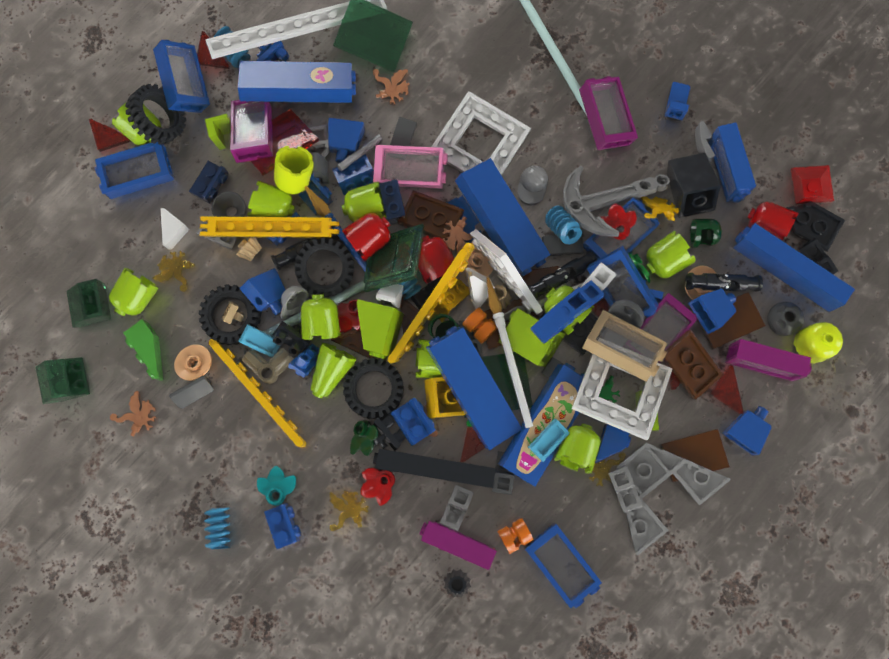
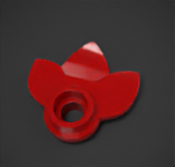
(619, 218)
(347, 316)
(376, 487)

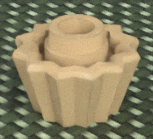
(249, 248)
(503, 296)

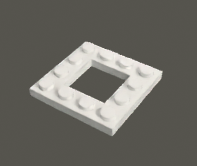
(475, 107)
(636, 423)

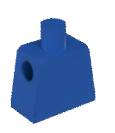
(344, 137)
(265, 291)
(713, 309)
(749, 430)

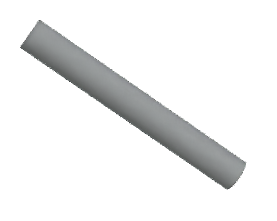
(360, 152)

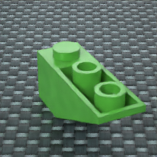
(147, 345)

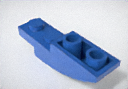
(566, 311)

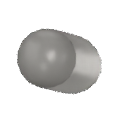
(533, 185)
(292, 301)

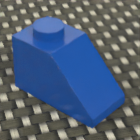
(612, 442)

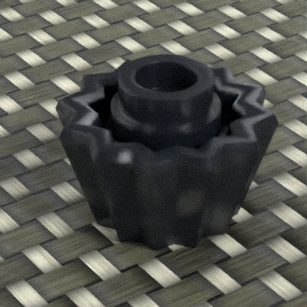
(457, 583)

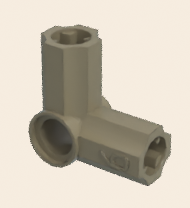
(259, 365)

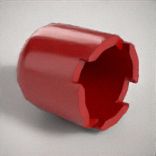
(773, 218)
(368, 234)
(434, 258)

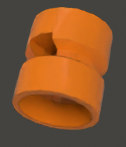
(480, 325)
(515, 536)

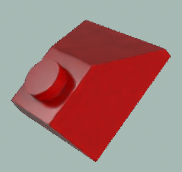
(812, 184)

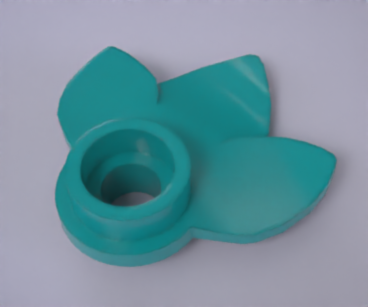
(274, 483)

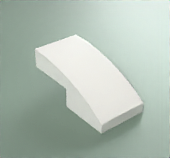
(601, 276)

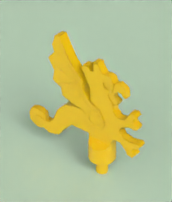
(659, 206)

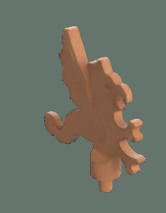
(391, 88)
(457, 235)
(139, 417)

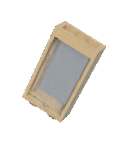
(625, 346)

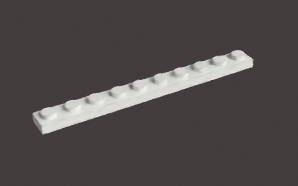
(280, 30)

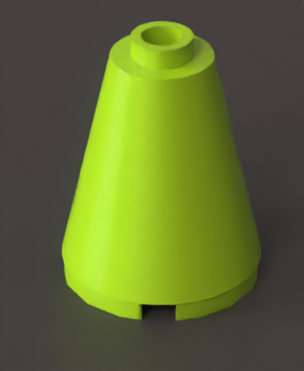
(330, 369)

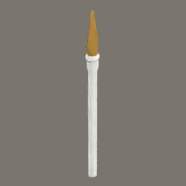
(496, 308)

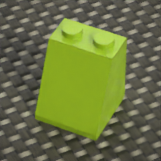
(379, 327)
(526, 343)

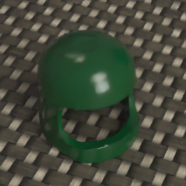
(705, 232)
(443, 327)

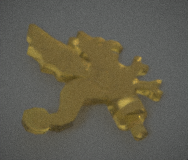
(175, 267)
(601, 470)
(351, 510)

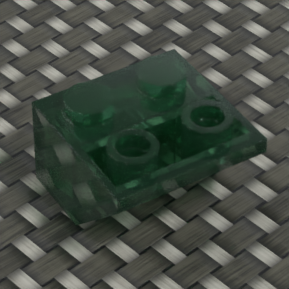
(88, 303)
(62, 380)

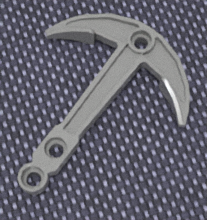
(581, 206)

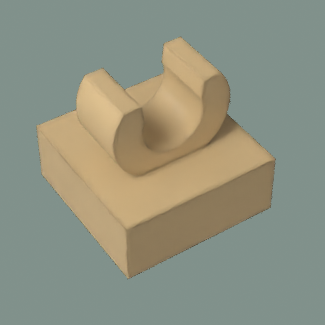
(231, 312)

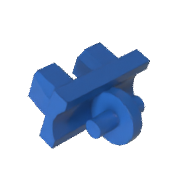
(272, 52)
(305, 361)

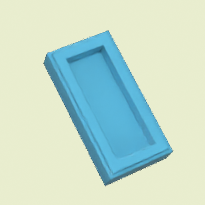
(259, 341)
(548, 440)

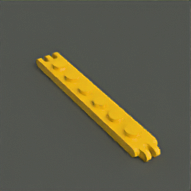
(268, 227)
(436, 297)
(263, 398)

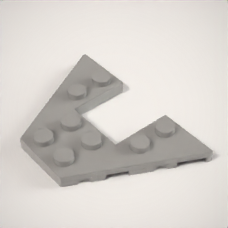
(648, 469)

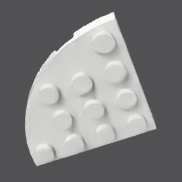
(507, 272)

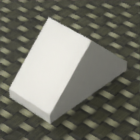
(172, 229)
(477, 287)
(390, 296)

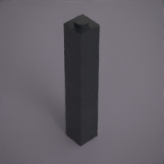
(434, 468)

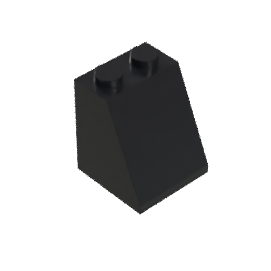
(693, 184)

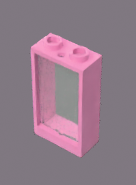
(410, 166)

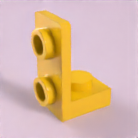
(454, 297)

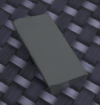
(192, 392)

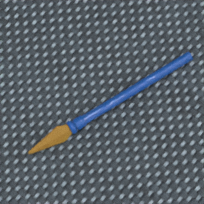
(323, 210)

